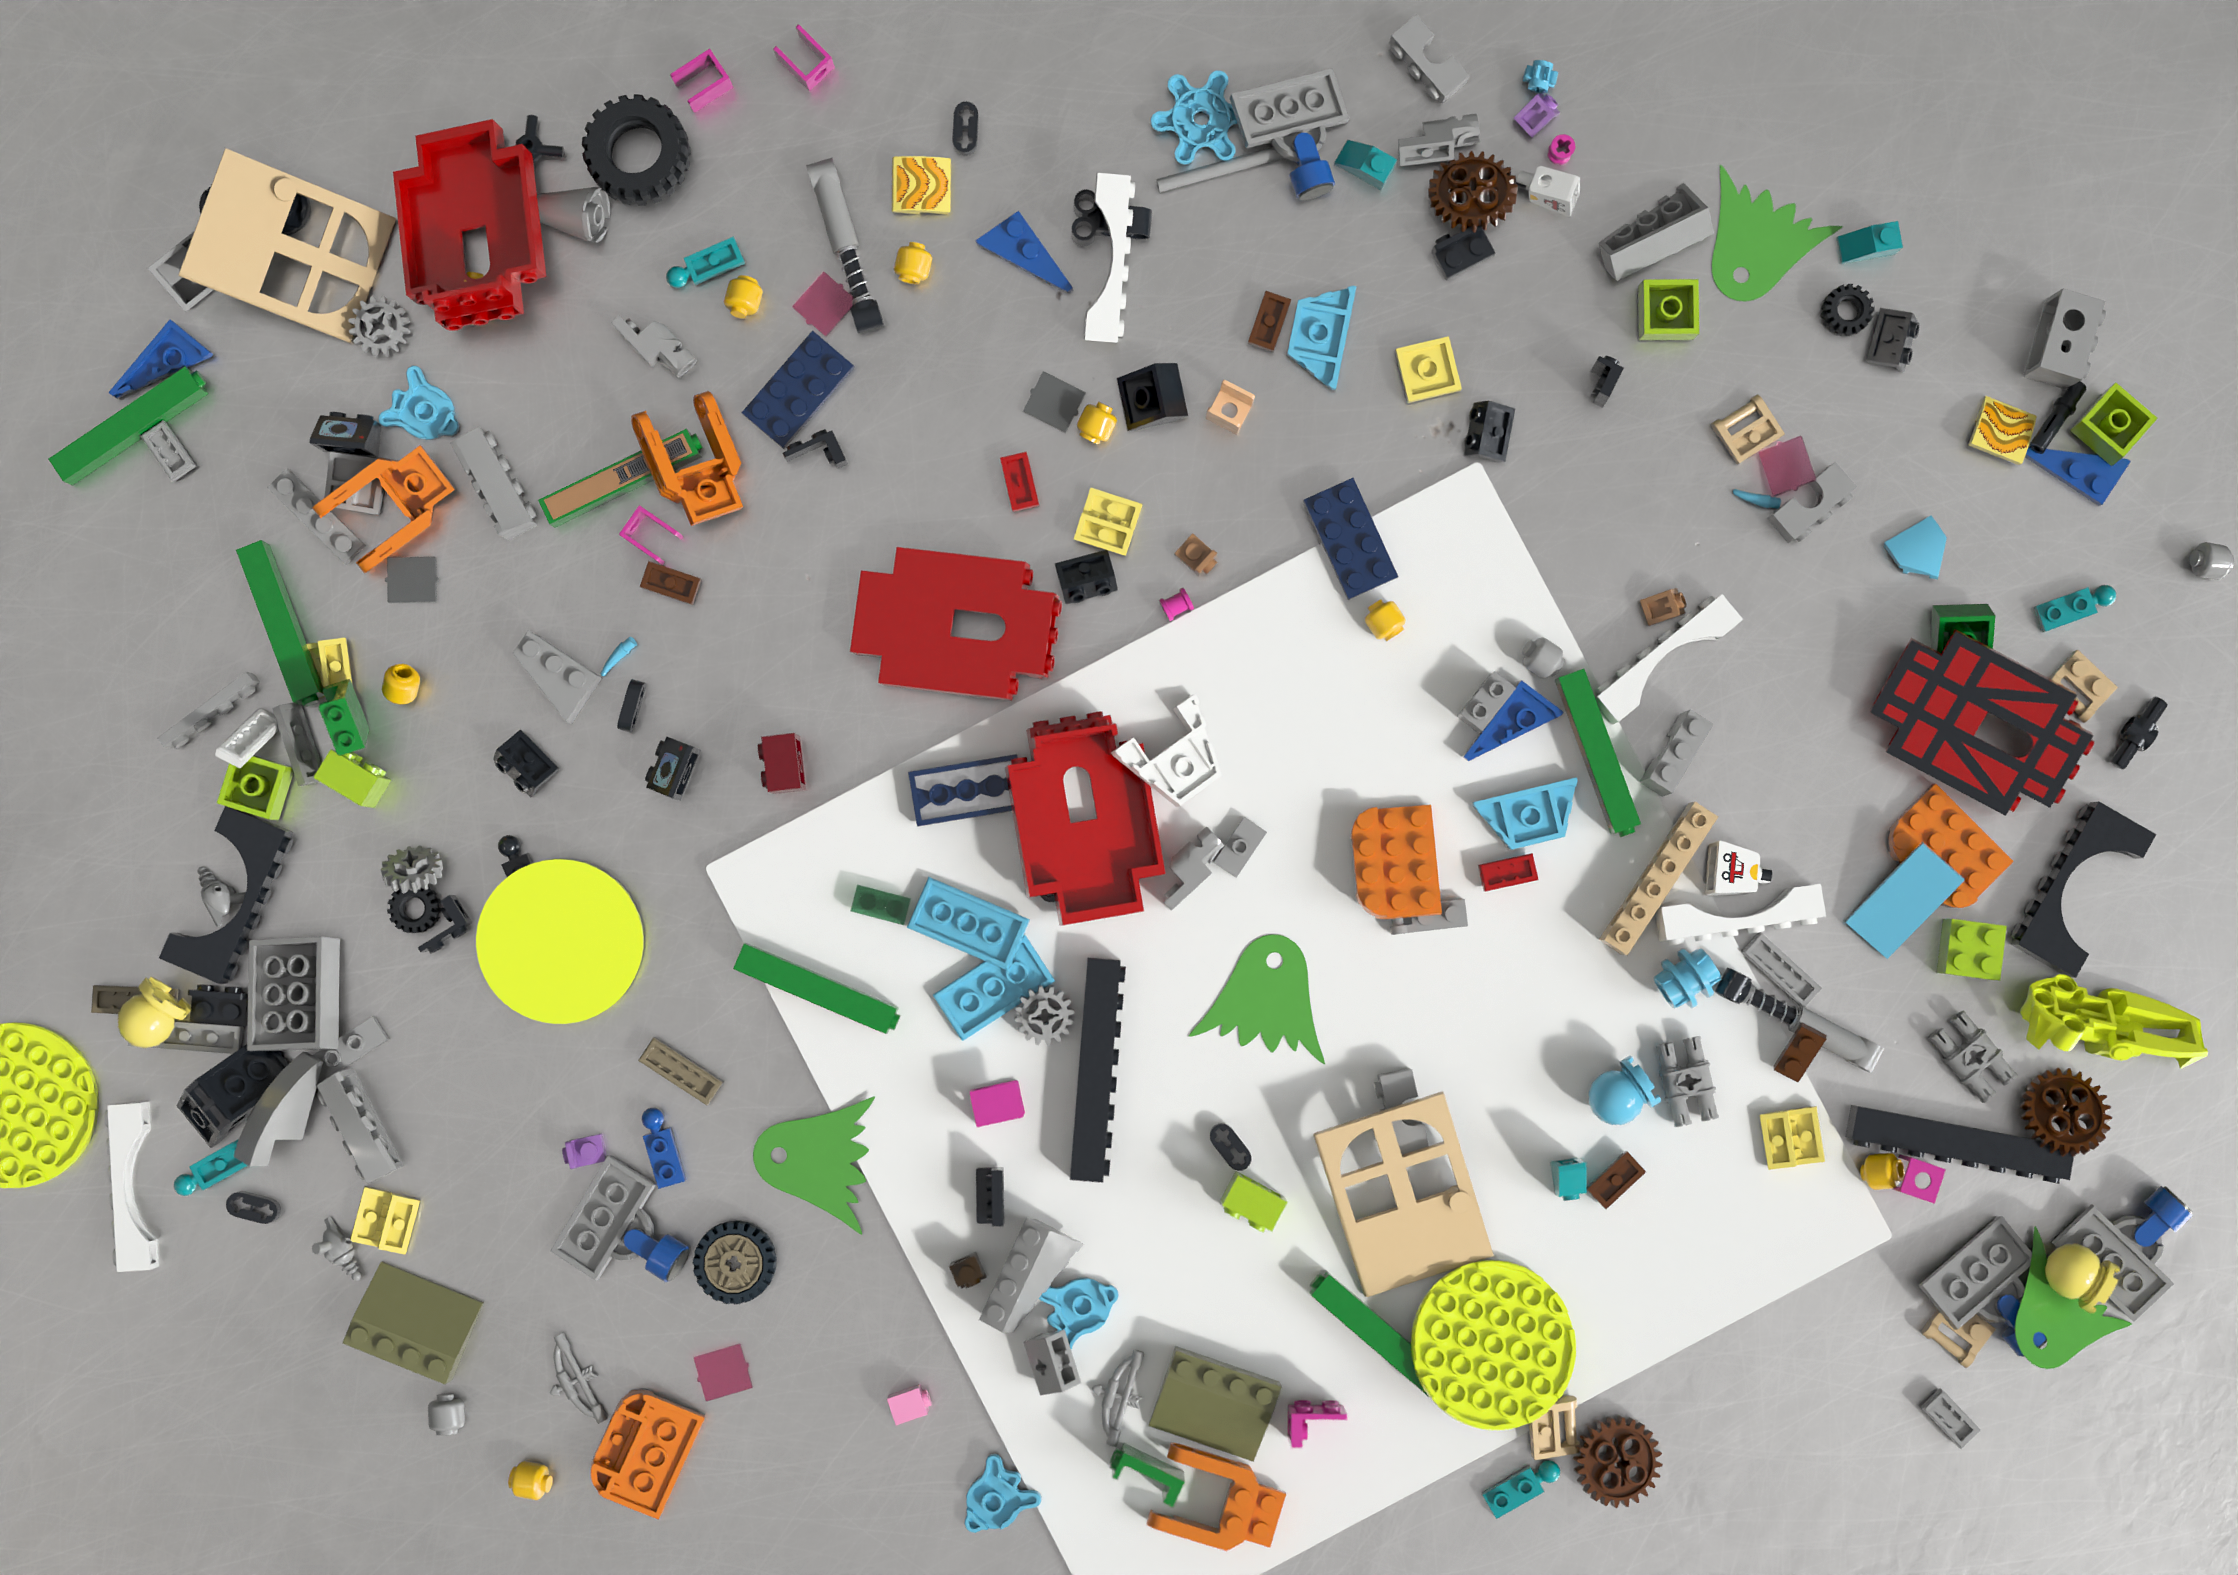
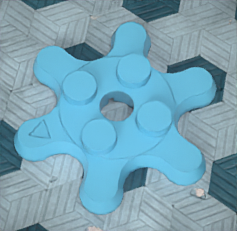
(1181, 117)

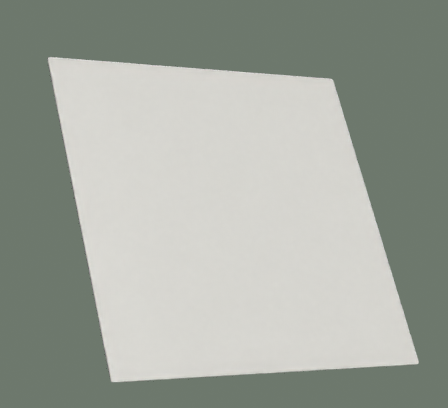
(1495, 1014)

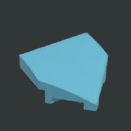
(1919, 548)

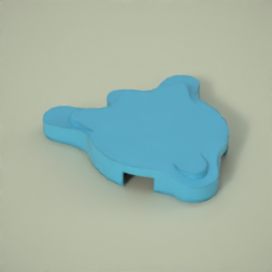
(421, 409)
(1079, 1306)
(995, 1497)

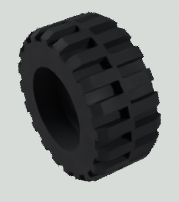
(620, 118)

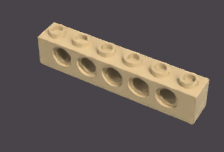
(1658, 878)

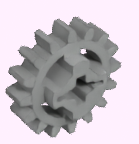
(374, 335)
(412, 869)
(1031, 1016)

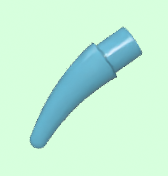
(1764, 501)
(620, 651)

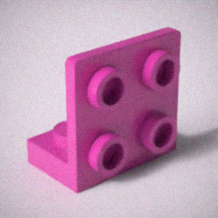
(1303, 1410)

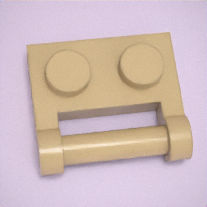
(1752, 437)
(2087, 680)
(1974, 1331)
(1546, 1432)

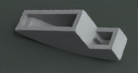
(280, 1111)

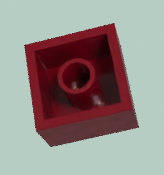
(782, 763)

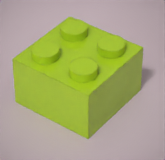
(1668, 309)
(2113, 424)
(353, 779)
(256, 787)
(1971, 949)
(1253, 1201)

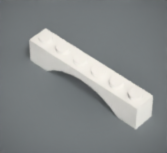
(1103, 316)
(1624, 693)
(1793, 904)
(134, 1243)

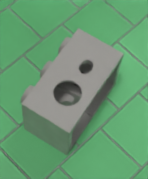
(166, 271)
(2064, 353)

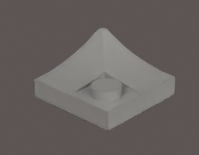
(341, 469)

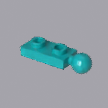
(707, 264)
(2073, 606)
(210, 1170)
(1520, 1488)

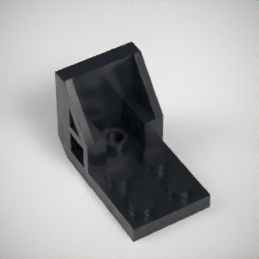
(229, 1092)

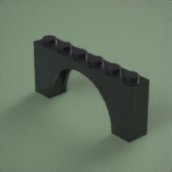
(262, 850)
(2043, 929)

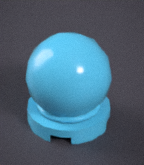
(1620, 1095)

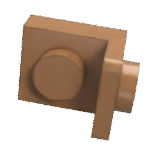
(1197, 555)
(1663, 606)

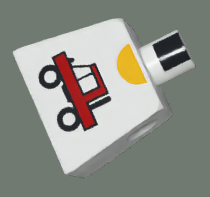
(1551, 189)
(1734, 870)

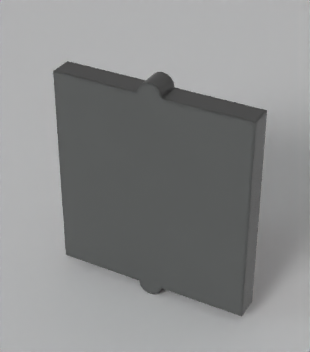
(1054, 402)
(411, 579)

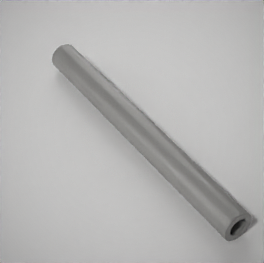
(1218, 169)

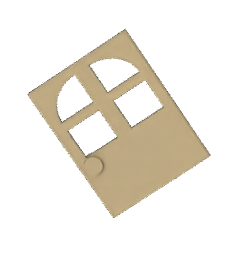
(244, 229)
(1417, 1235)

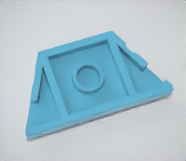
(1321, 334)
(1530, 814)

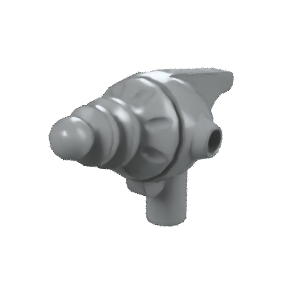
(217, 896)
(337, 1249)

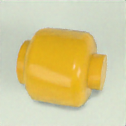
(912, 263)
(743, 296)
(1096, 422)
(1385, 620)
(400, 684)
(1882, 1171)
(530, 1480)

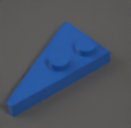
(1017, 243)
(161, 358)
(2082, 472)
(1517, 716)

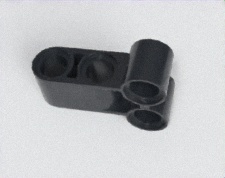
(1096, 222)

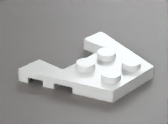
(1181, 768)

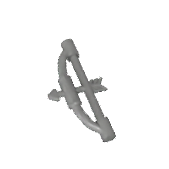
(567, 1385)
(1110, 1394)

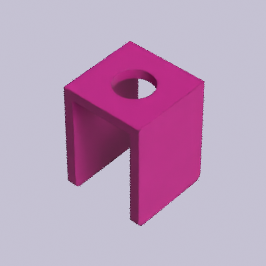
(693, 68)
(814, 76)
(634, 522)
(997, 1103)
(1915, 1167)

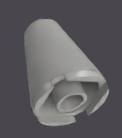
(576, 212)

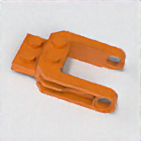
(412, 484)
(704, 488)
(1248, 1510)

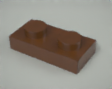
(1269, 321)
(670, 583)
(1799, 1052)
(1615, 1180)

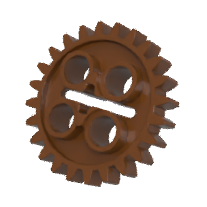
(1473, 191)
(2065, 1112)
(1595, 1468)

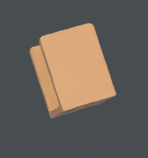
(1230, 394)

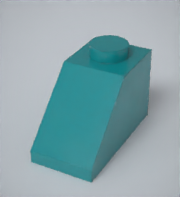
(1366, 163)
(1870, 242)
(1569, 1178)

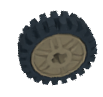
(752, 1251)

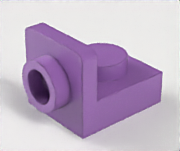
(1537, 113)
(584, 1151)

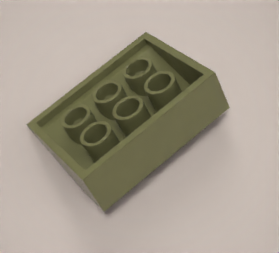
(413, 1323)
(1215, 1404)

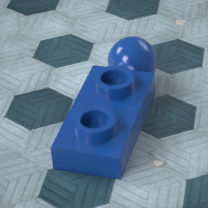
(662, 1150)

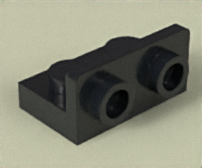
(1462, 251)
(1893, 339)
(1609, 372)
(1489, 431)
(1086, 577)
(524, 763)
(219, 1007)
(990, 1196)

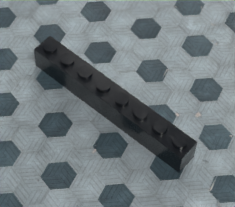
(1095, 1070)
(1957, 1142)

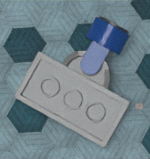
(1294, 120)
(615, 1226)
(2133, 1245)
(1984, 1281)

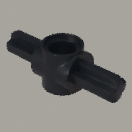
(2139, 733)

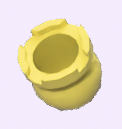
(150, 1016)
(2077, 1273)

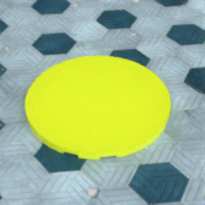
(559, 941)
(44, 1104)
(1493, 1345)

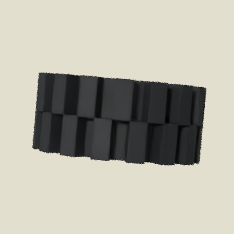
(1863, 305)
(409, 925)

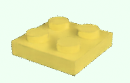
(1428, 369)

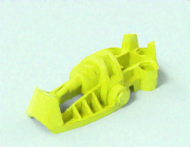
(2108, 1023)

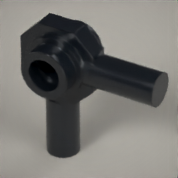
(534, 145)

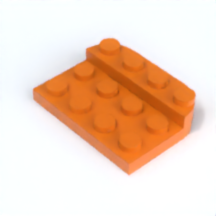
(1954, 838)
(1396, 862)
(644, 1451)

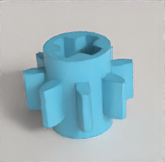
(1540, 76)

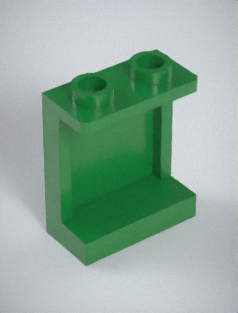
(344, 717)
(1150, 1466)

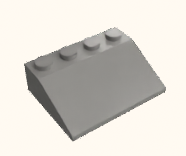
(293, 994)

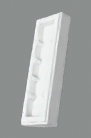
(248, 738)

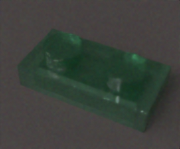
(880, 904)

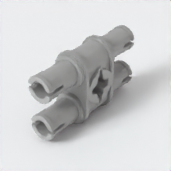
(1987, 1056)
(1674, 1074)

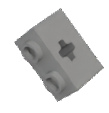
(1486, 702)
(1052, 1362)

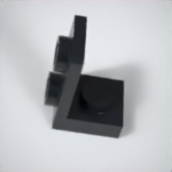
(832, 451)
(453, 912)

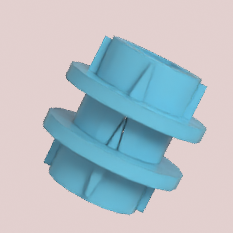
(1687, 978)

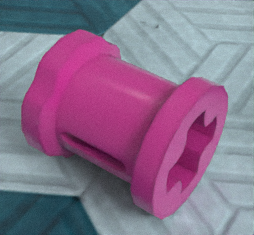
(1561, 141)
(1176, 604)

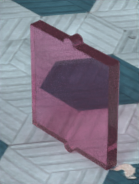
(824, 304)
(1787, 466)
(723, 1372)

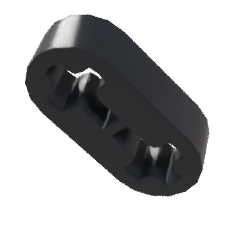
(959, 128)
(631, 705)
(1235, 1142)
(251, 1213)

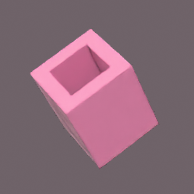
(909, 1404)

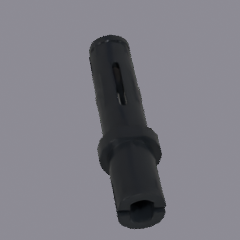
(2063, 408)

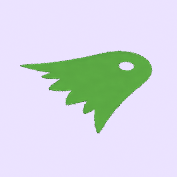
(1758, 240)
(1267, 998)
(817, 1159)
(2057, 1317)

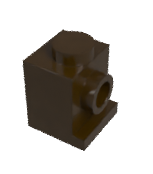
(967, 1271)

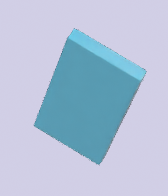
(1904, 900)
(968, 923)
(992, 991)

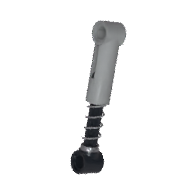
(844, 242)
(1839, 1041)

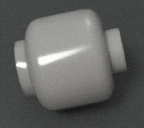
(2211, 561)
(1543, 657)
(446, 1414)

